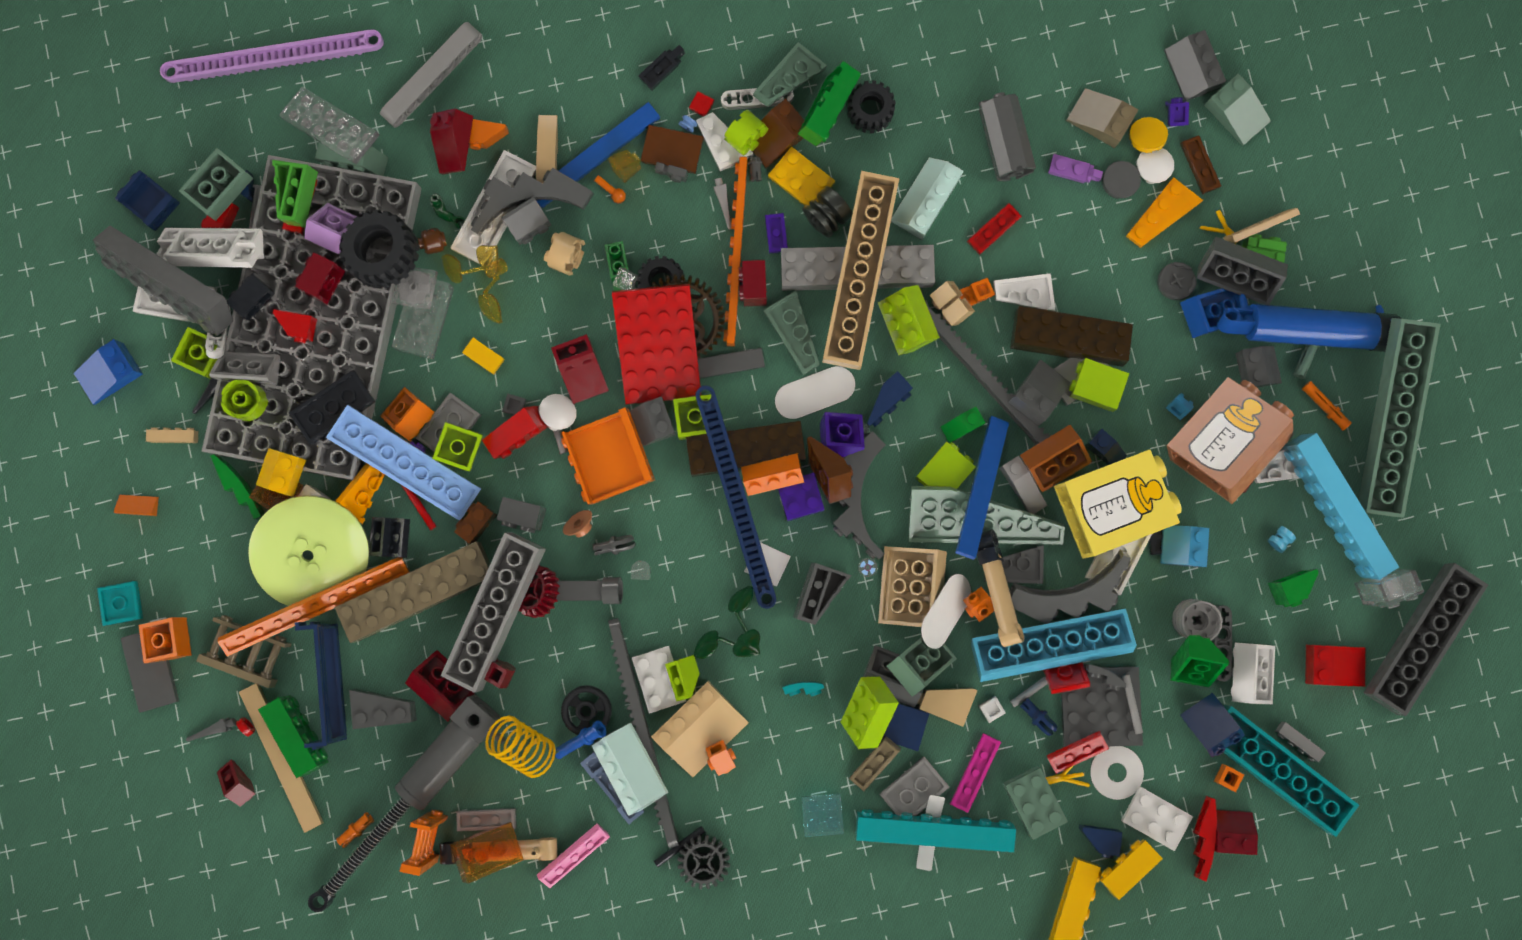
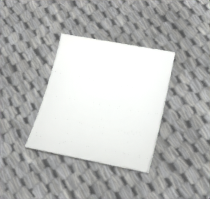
(775, 561)

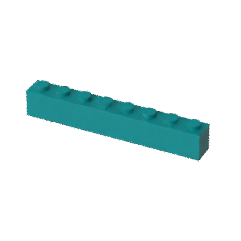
(935, 831)

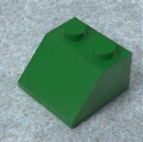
(1293, 588)

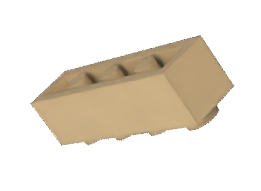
(172, 436)

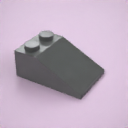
(1039, 393)

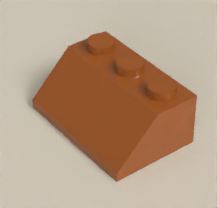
(1056, 458)

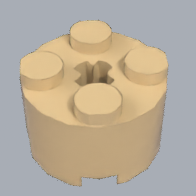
(564, 253)

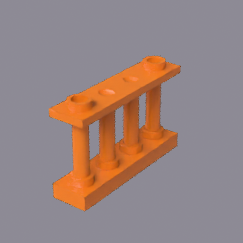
(423, 853)

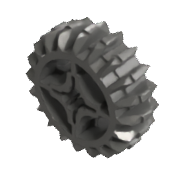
(691, 875)

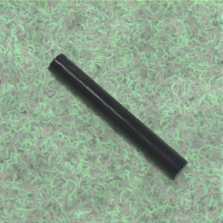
(674, 850)

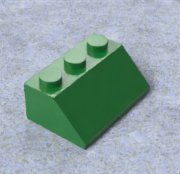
(1197, 662)

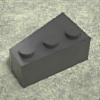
(818, 592)

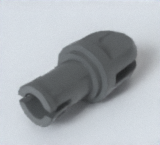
(614, 545)

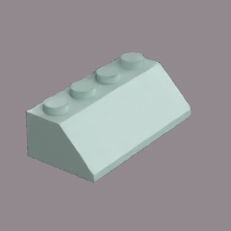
(927, 196)
(629, 769)

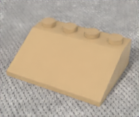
(910, 584)
(697, 725)

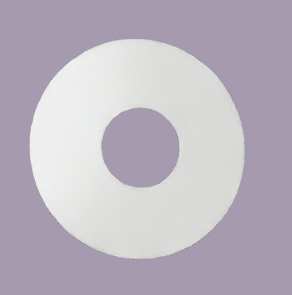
(1121, 789)

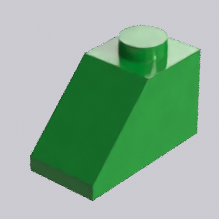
(962, 425)

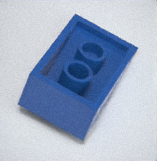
(1205, 310)
(107, 371)

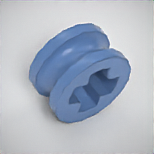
(688, 123)

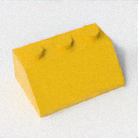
(1130, 868)

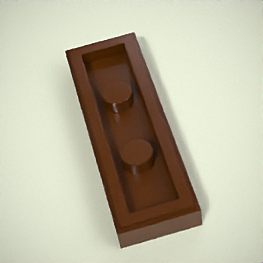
(1200, 164)

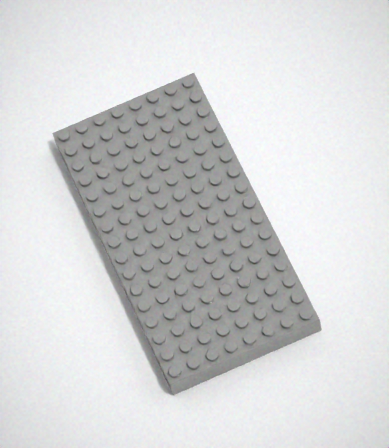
(348, 331)

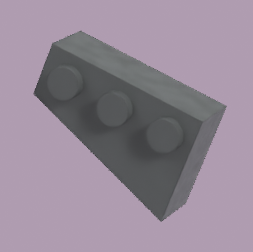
(379, 710)

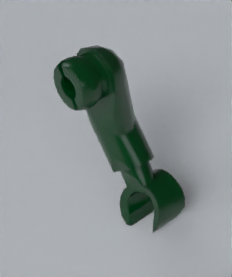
(441, 211)

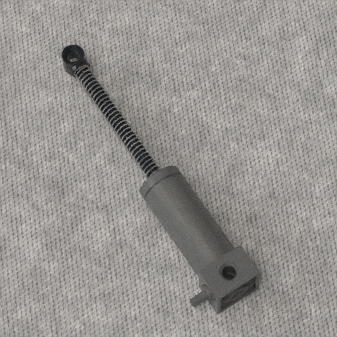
(421, 783)

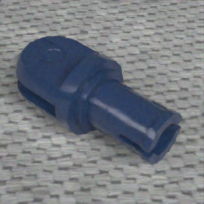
(1039, 718)

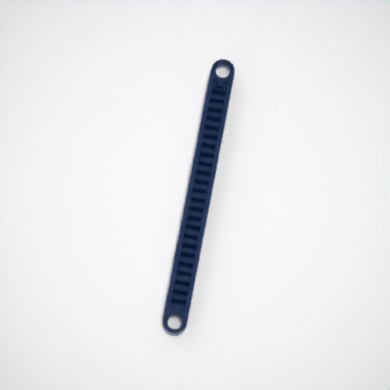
(736, 496)

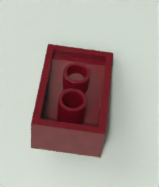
(451, 138)

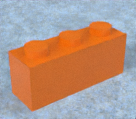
(772, 474)

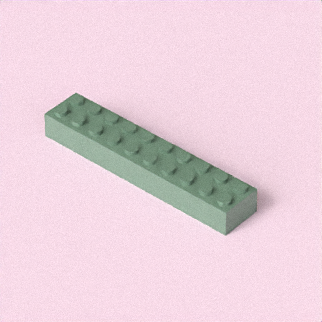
(1398, 416)

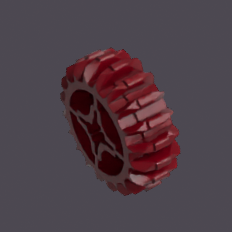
(540, 594)

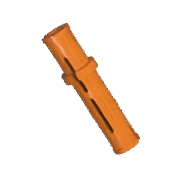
(1327, 406)

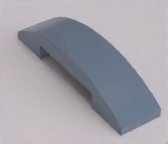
(595, 770)

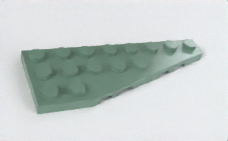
(940, 512)

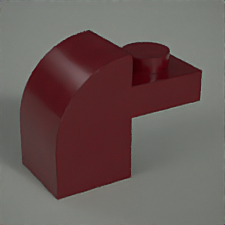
(500, 673)

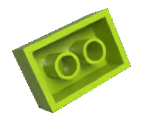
(908, 319)
(869, 712)

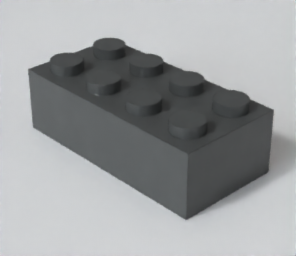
(1242, 271)

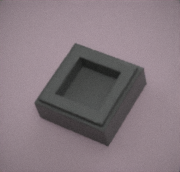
(513, 404)

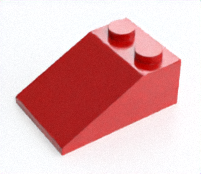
(1335, 665)

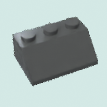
(1195, 66)
(878, 668)

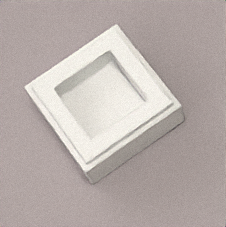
(992, 709)

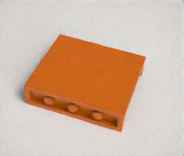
(607, 457)

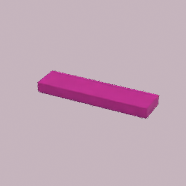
(975, 773)

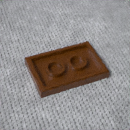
(672, 148)

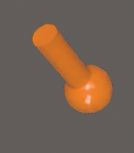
(617, 195)

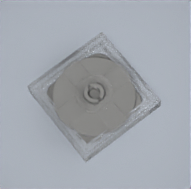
(416, 289)

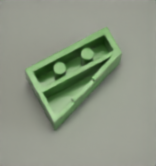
(294, 191)

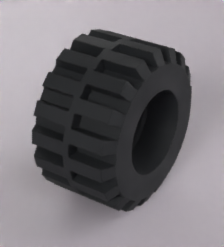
(875, 92)
(656, 266)

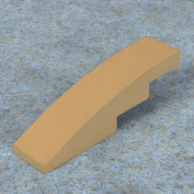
(546, 145)

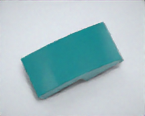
(811, 688)

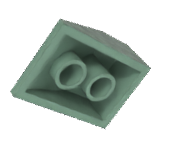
(1238, 109)

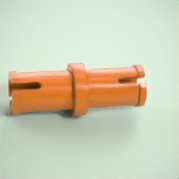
(355, 830)

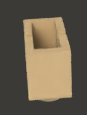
(949, 301)

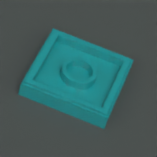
(120, 603)

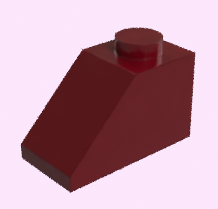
(235, 783)

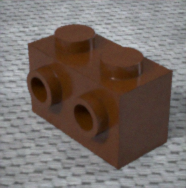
(475, 522)

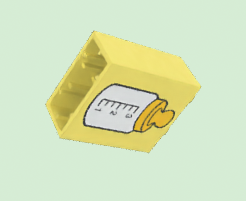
(1118, 503)

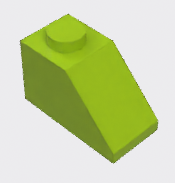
(683, 676)

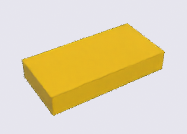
(483, 356)

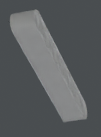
(431, 74)

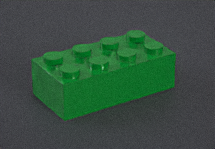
(291, 732)

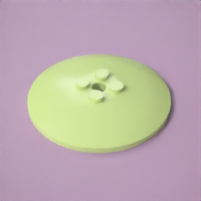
(301, 525)

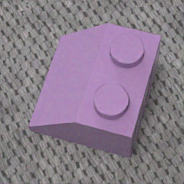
(327, 227)

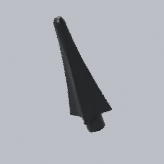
(207, 395)

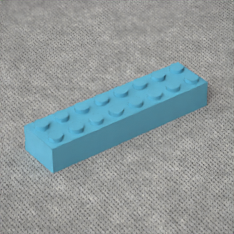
(1340, 506)
(1055, 645)

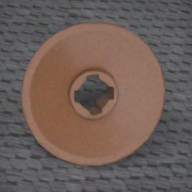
(578, 524)

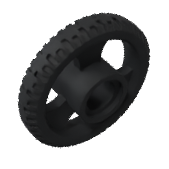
(573, 700)

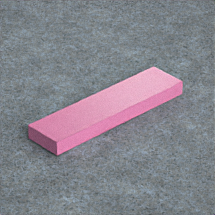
(573, 855)

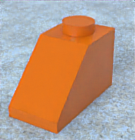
(486, 134)

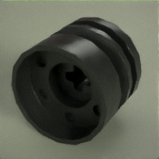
(823, 214)

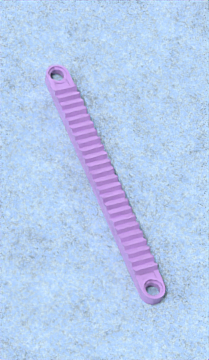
(271, 56)

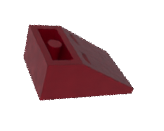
(580, 369)

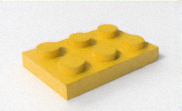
(800, 177)

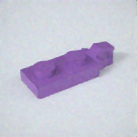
(1073, 169)

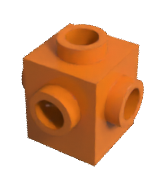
(979, 604)

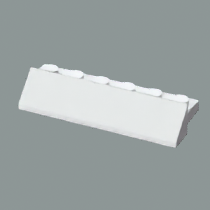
(211, 247)

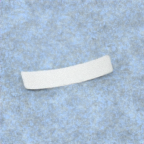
(926, 853)

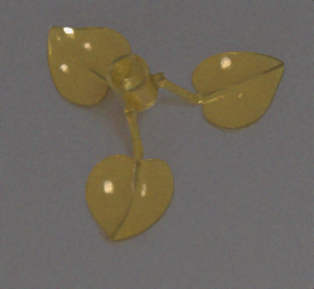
(493, 268)

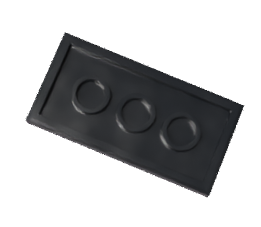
(322, 410)

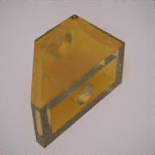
(625, 164)

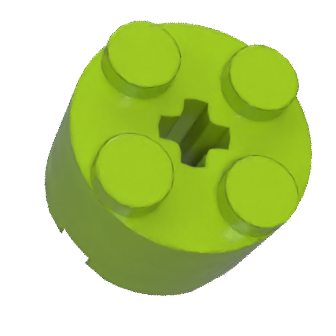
(745, 132)
(233, 401)

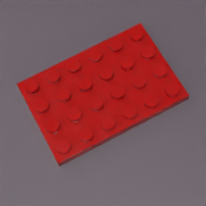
(656, 343)

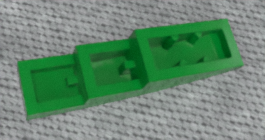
(234, 482)

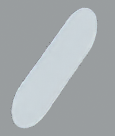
(815, 392)
(945, 611)

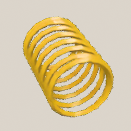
(509, 759)

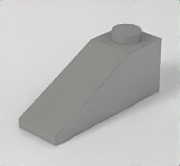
(1023, 485)

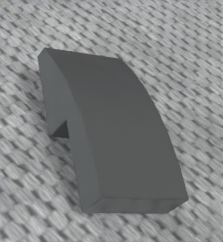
(1109, 678)

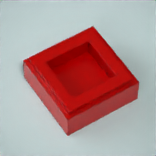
(701, 104)

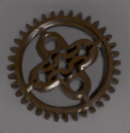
(699, 299)

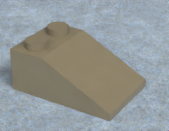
(1102, 116)

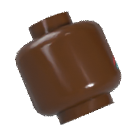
(432, 241)

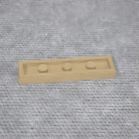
(1262, 225)

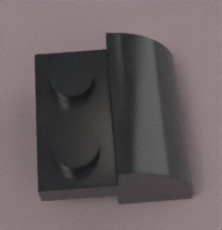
(389, 537)

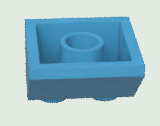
(1185, 546)

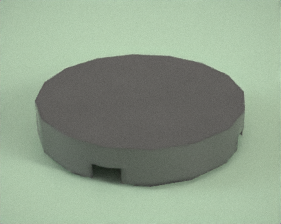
(1121, 180)
(1176, 281)

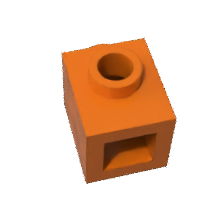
(720, 758)

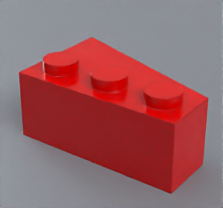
(514, 432)

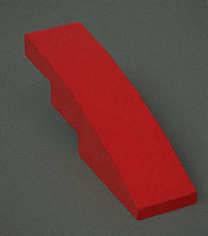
(1206, 829)

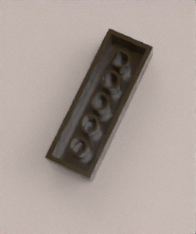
(1071, 336)
(748, 446)

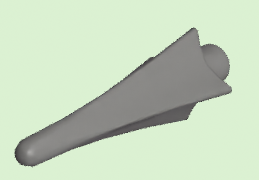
(721, 193)

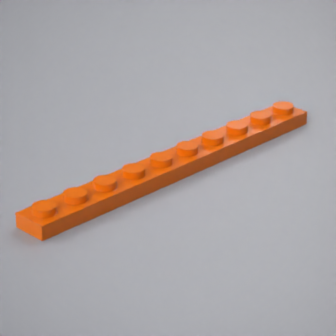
(736, 244)
(311, 606)

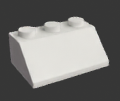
(1253, 673)

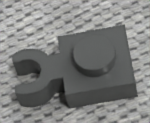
(674, 173)

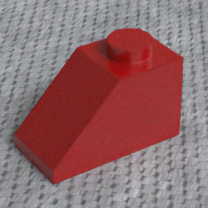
(296, 325)

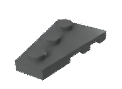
(1024, 566)

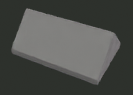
(247, 366)

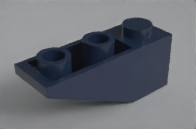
(891, 392)

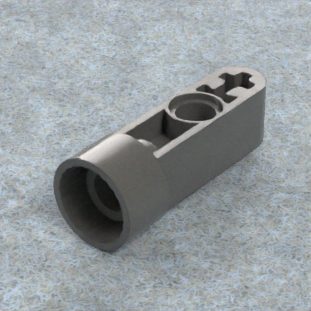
(608, 590)

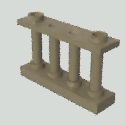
(247, 671)

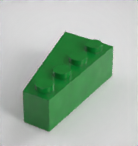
(829, 103)

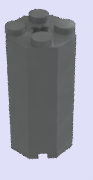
(1006, 137)

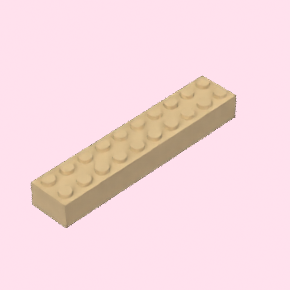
(860, 270)

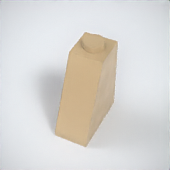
(948, 703)

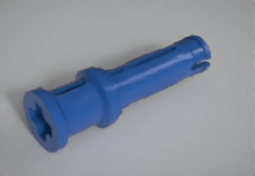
(585, 737)

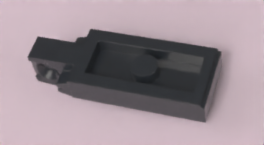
(661, 67)

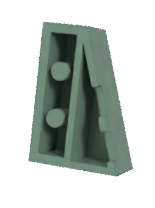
(372, 161)

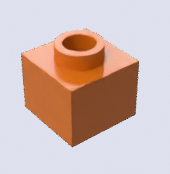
(1234, 778)

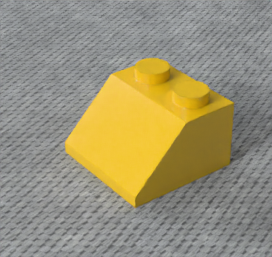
(280, 472)

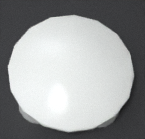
(1155, 166)
(557, 412)

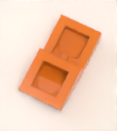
(977, 291)

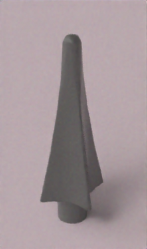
(221, 726)

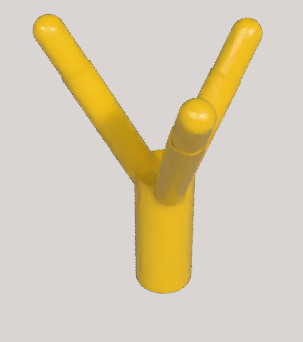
(1227, 231)
(1066, 778)

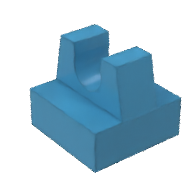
(1180, 406)

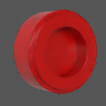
(245, 726)

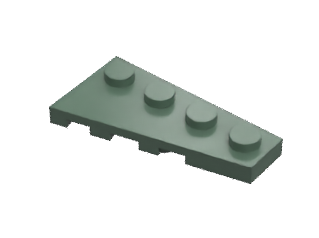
(789, 74)
(792, 329)

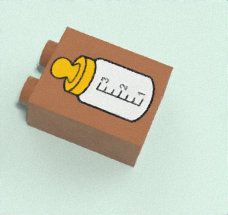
(1231, 438)

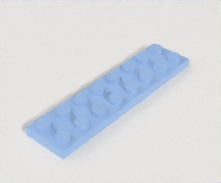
(403, 462)

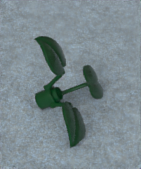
(746, 644)

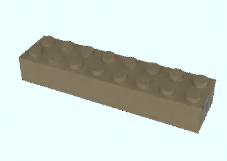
(413, 592)

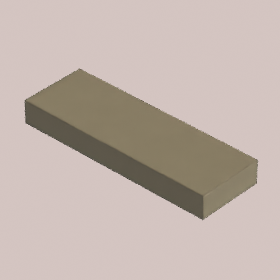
(875, 763)

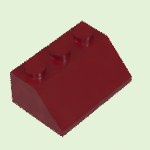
(436, 690)

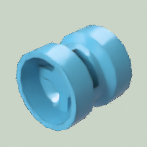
(1281, 539)

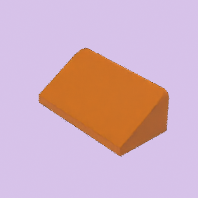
(137, 505)

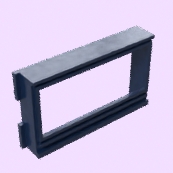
(329, 683)

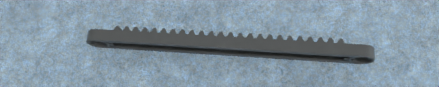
(985, 379)
(640, 722)

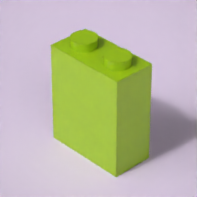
(1098, 384)
(946, 468)

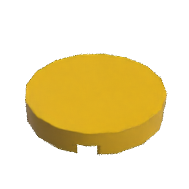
(1148, 134)

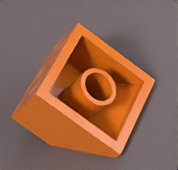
(407, 414)
(165, 639)

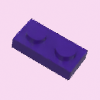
(776, 232)

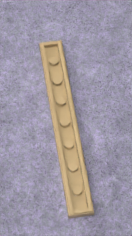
(294, 787)

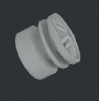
(1207, 615)

